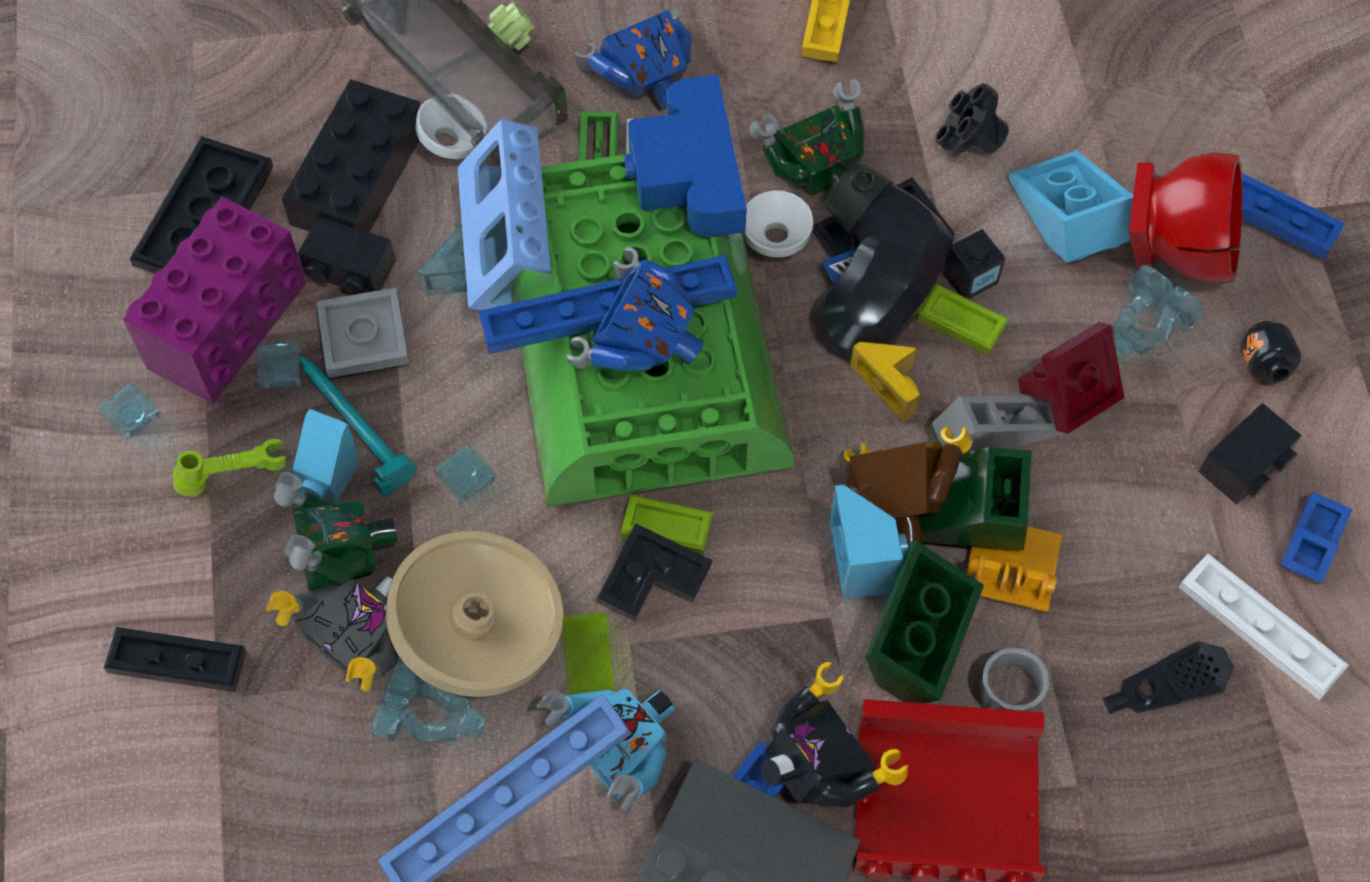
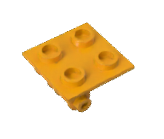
(1019, 575)

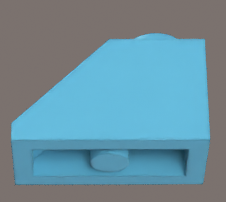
(325, 456)

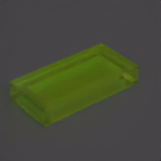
(588, 653)

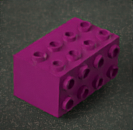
(216, 299)

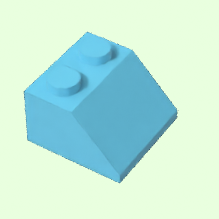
(864, 545)

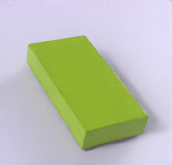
(963, 319)
(675, 522)

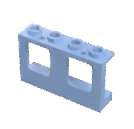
(490, 196)

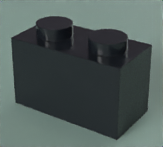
(346, 256)
(1250, 454)

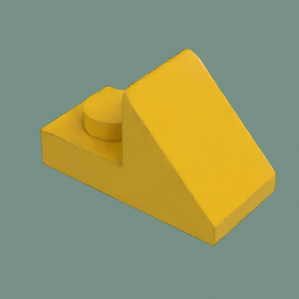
(883, 371)

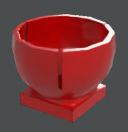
(1188, 210)

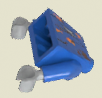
(642, 56)
(642, 322)

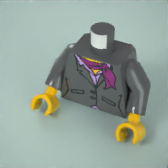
(344, 626)

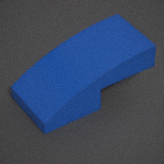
(1316, 537)

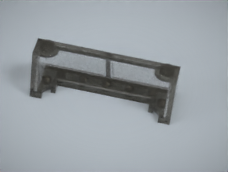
(461, 64)

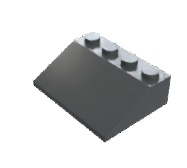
(743, 835)

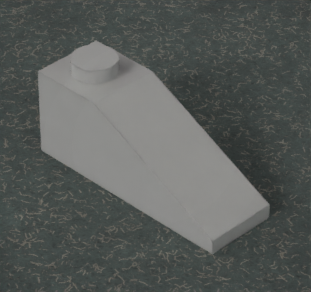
(999, 420)

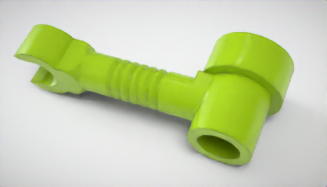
(192, 471)

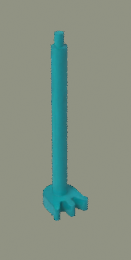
(395, 470)

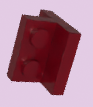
(1077, 378)

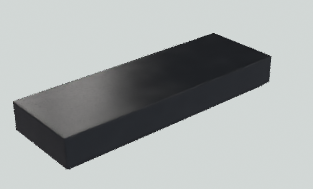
(175, 659)

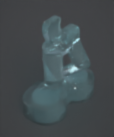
(1155, 291)
(396, 712)

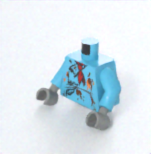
(636, 761)

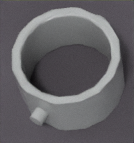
(1022, 659)

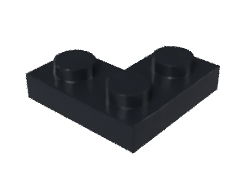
(650, 561)

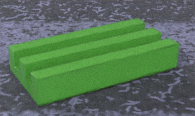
(599, 117)

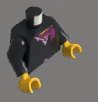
(819, 753)

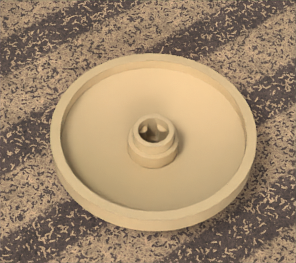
(474, 613)

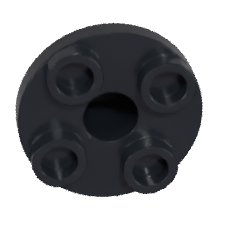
(973, 122)

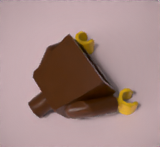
(908, 478)

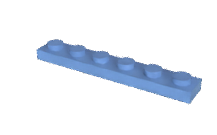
(506, 794)

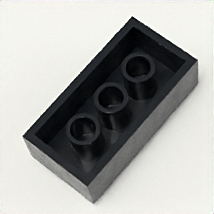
(354, 159)

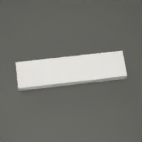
(1263, 626)

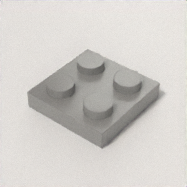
(362, 332)

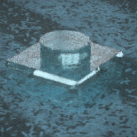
(279, 365)
(129, 411)
(465, 474)

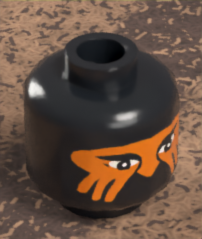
(1270, 350)

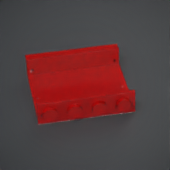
(966, 795)

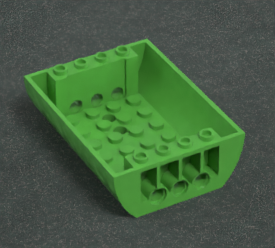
(625, 429)

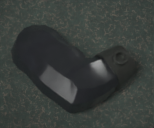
(891, 269)

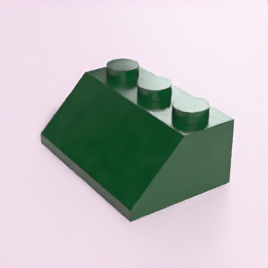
(922, 626)

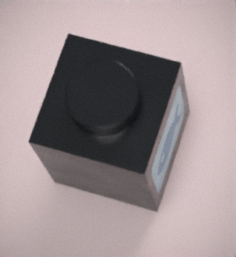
(974, 264)

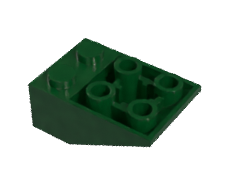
(985, 502)

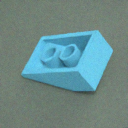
(1074, 205)

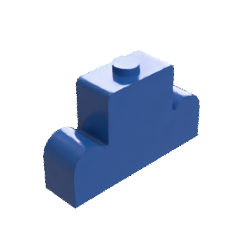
(689, 159)

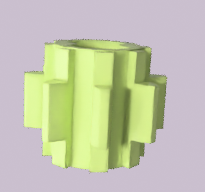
(511, 25)

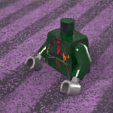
(816, 148)
(331, 538)

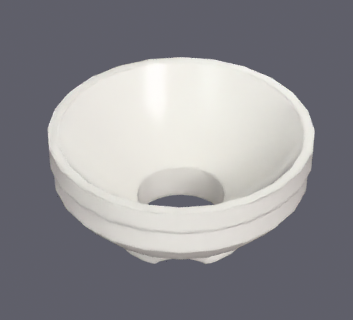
(435, 120)
(779, 211)

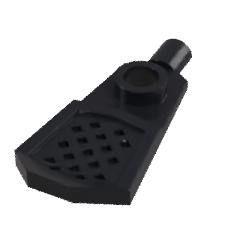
(1167, 684)

